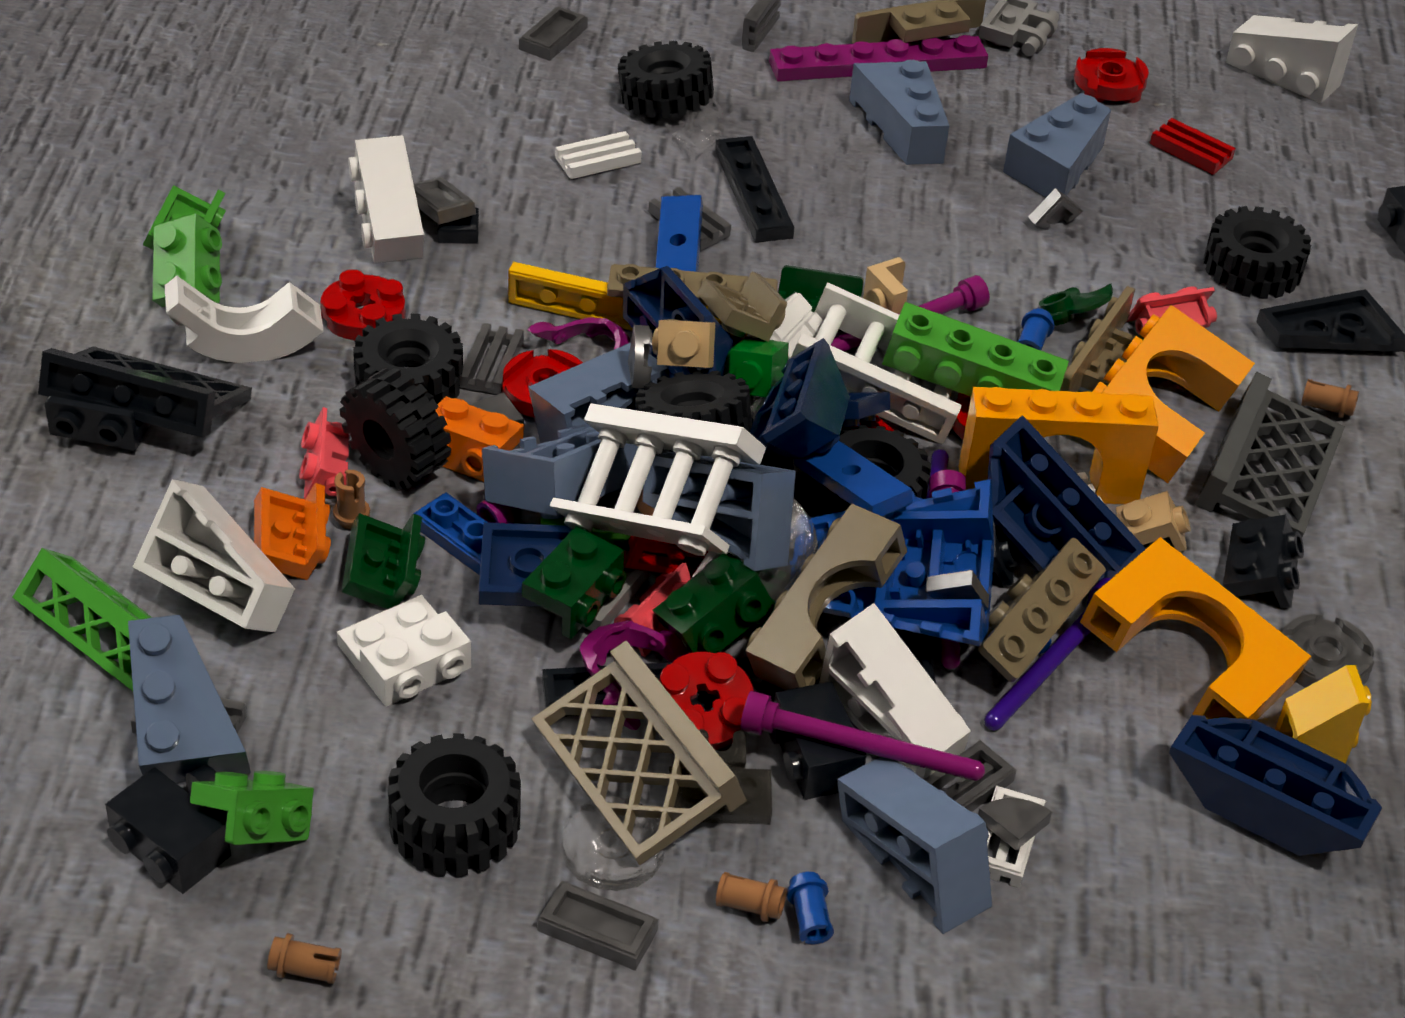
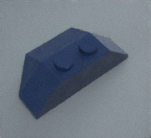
(665, 297)
(803, 407)
(1046, 503)
(1274, 785)

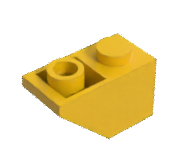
(1328, 713)

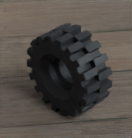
(666, 79)
(1257, 252)
(413, 343)
(699, 398)
(395, 428)

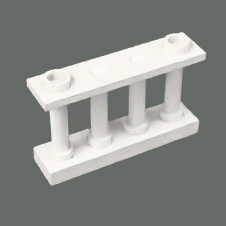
(910, 404)
(652, 434)

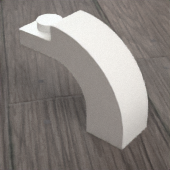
(245, 333)

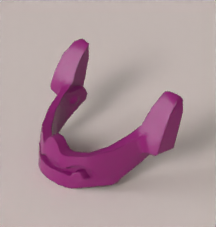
(589, 326)
(607, 637)

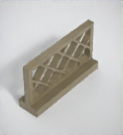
(677, 737)

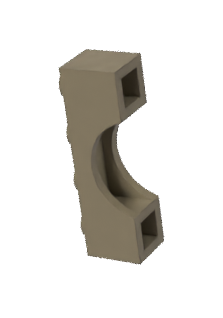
(856, 554)

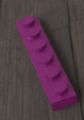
(838, 60)

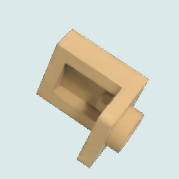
(885, 285)
(684, 343)
(1156, 518)

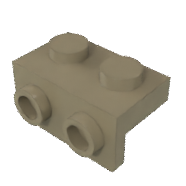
(753, 311)

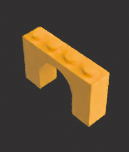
(1191, 357)
(1116, 424)
(1170, 586)

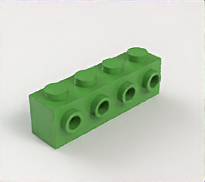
(967, 356)

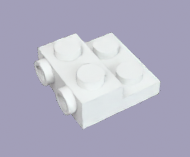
(406, 649)

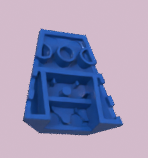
(941, 537)

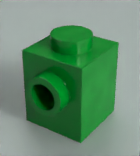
(758, 363)

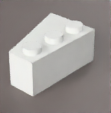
(1293, 54)
(386, 199)
(212, 560)
(889, 688)

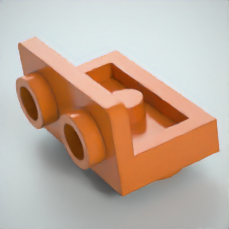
(473, 430)
(292, 530)

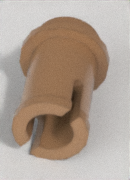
(1330, 397)
(350, 498)
(751, 896)
(303, 959)

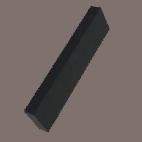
(754, 189)

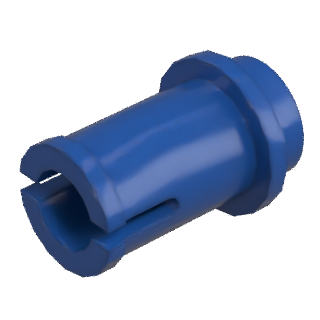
(1036, 327)
(808, 896)

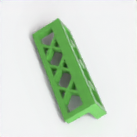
(97, 598)

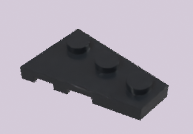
(1333, 322)

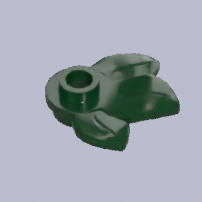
(1069, 302)

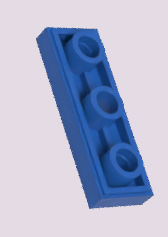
(680, 232)
(857, 480)
(454, 529)

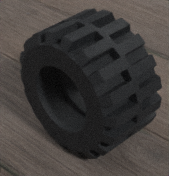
(889, 452)
(454, 836)

